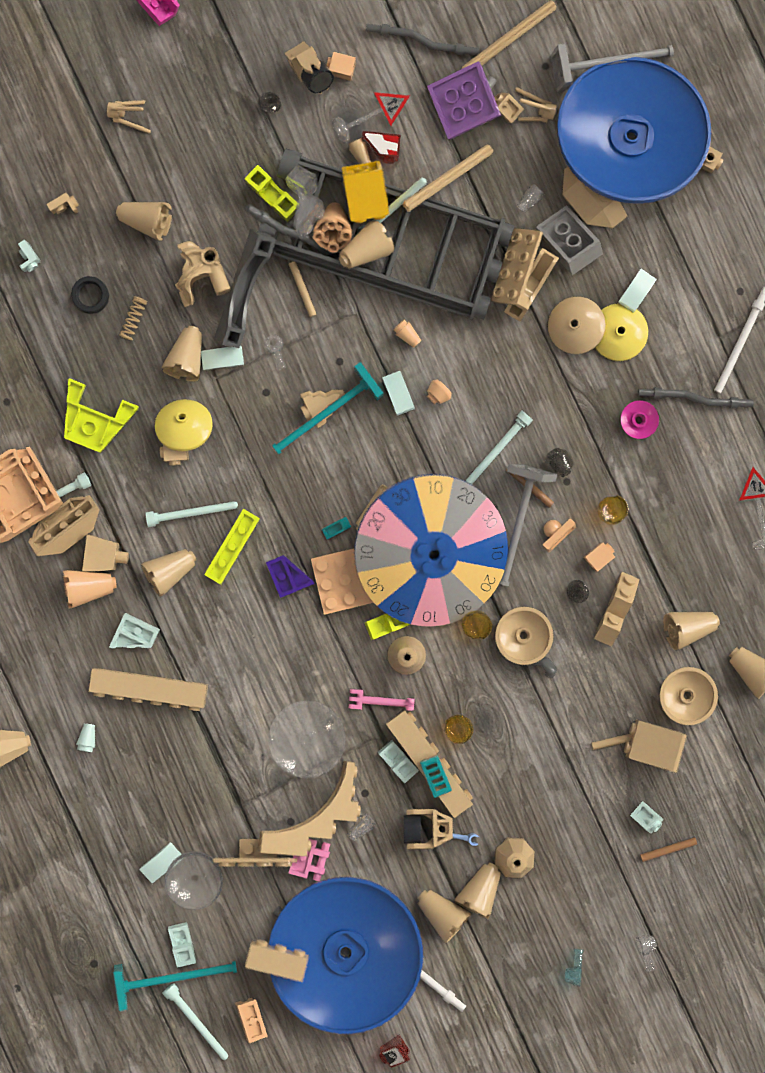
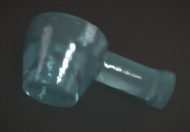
(574, 974)

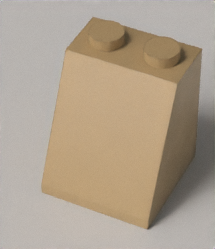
(655, 745)

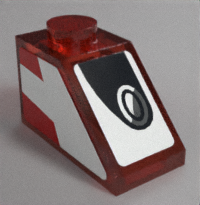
(384, 145)
(395, 1052)

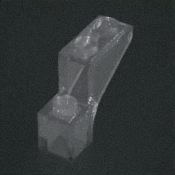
(309, 207)

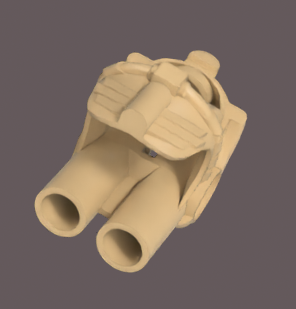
(197, 268)

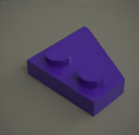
(287, 576)

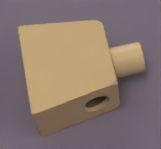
(102, 554)

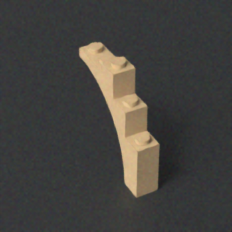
(320, 825)

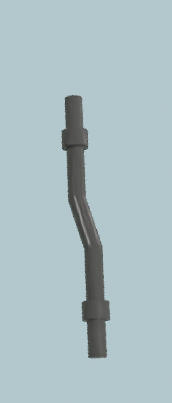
(458, 49)
(263, 218)
(732, 402)

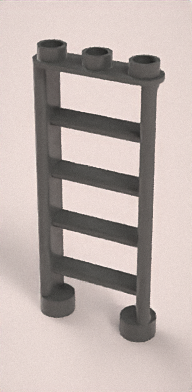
(488, 269)

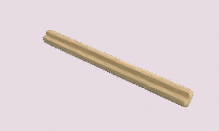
(513, 34)
(447, 177)

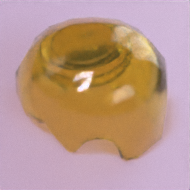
(613, 510)
(476, 624)
(459, 729)

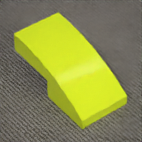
(383, 625)

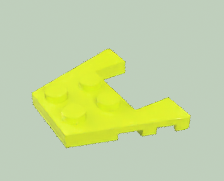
(90, 426)

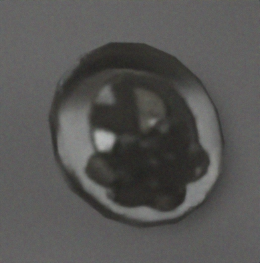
(269, 102)
(577, 591)

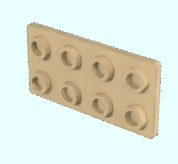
(516, 266)
(249, 855)

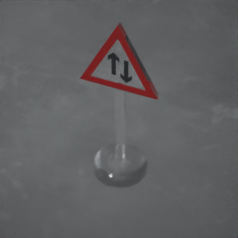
(390, 105)
(755, 490)

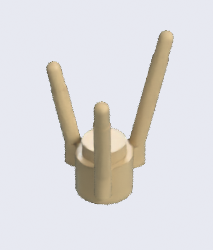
(546, 108)
(118, 109)

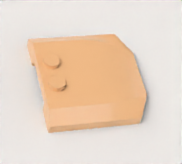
(24, 493)

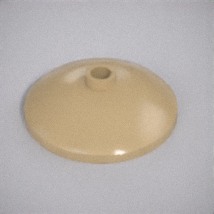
(587, 332)
(538, 638)
(702, 696)

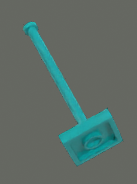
(366, 383)
(124, 986)

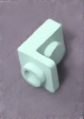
(28, 253)
(647, 817)

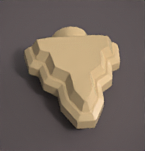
(317, 402)

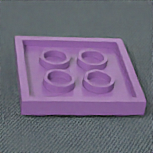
(464, 100)

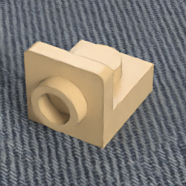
(508, 106)
(59, 204)

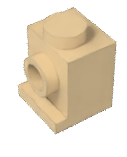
(709, 165)

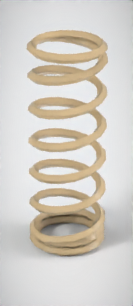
(139, 300)

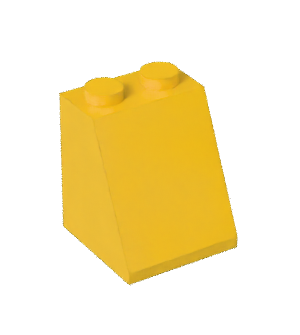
(365, 191)

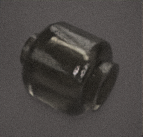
(559, 462)

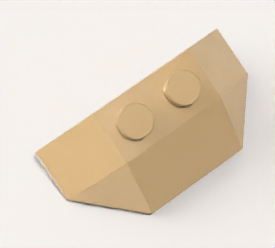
(589, 205)
(65, 526)

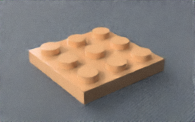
(339, 582)

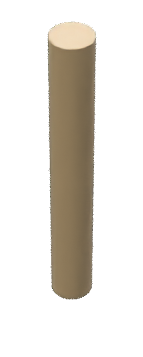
(302, 289)
(611, 741)

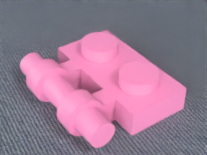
(303, 864)

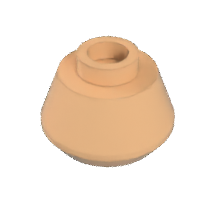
(438, 392)

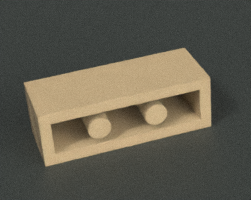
(277, 960)

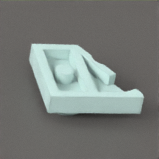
(134, 633)

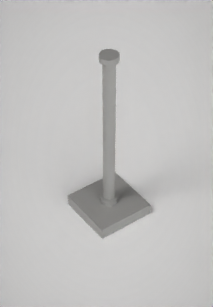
(562, 67)
(531, 475)

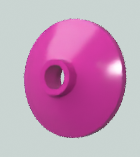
(649, 417)

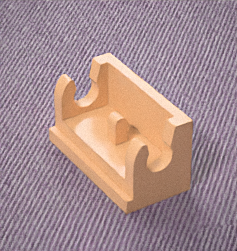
(251, 1020)

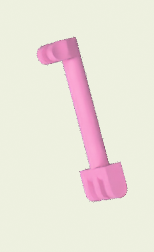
(409, 703)

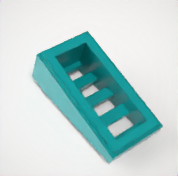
(429, 761)

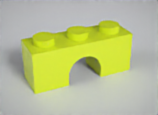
(271, 193)

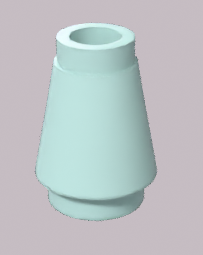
(86, 740)

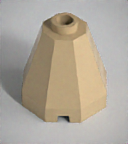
(12, 745)
(512, 850)

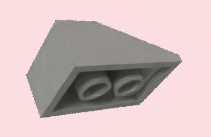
(570, 240)

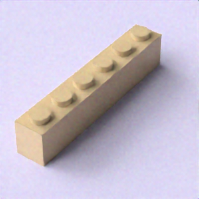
(147, 687)
(418, 748)

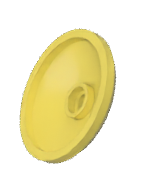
(626, 345)
(185, 433)

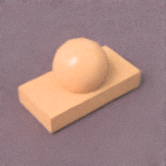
(557, 532)

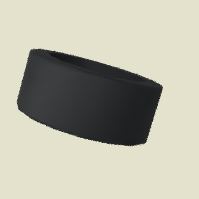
(90, 280)

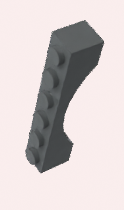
(233, 319)

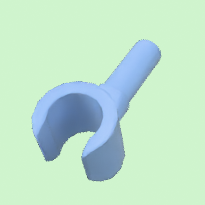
(466, 838)

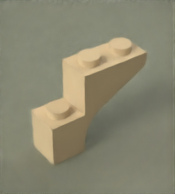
(539, 272)
(617, 609)

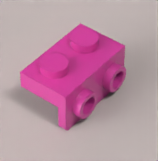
(160, 10)

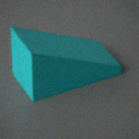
(336, 528)

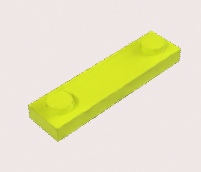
(232, 546)

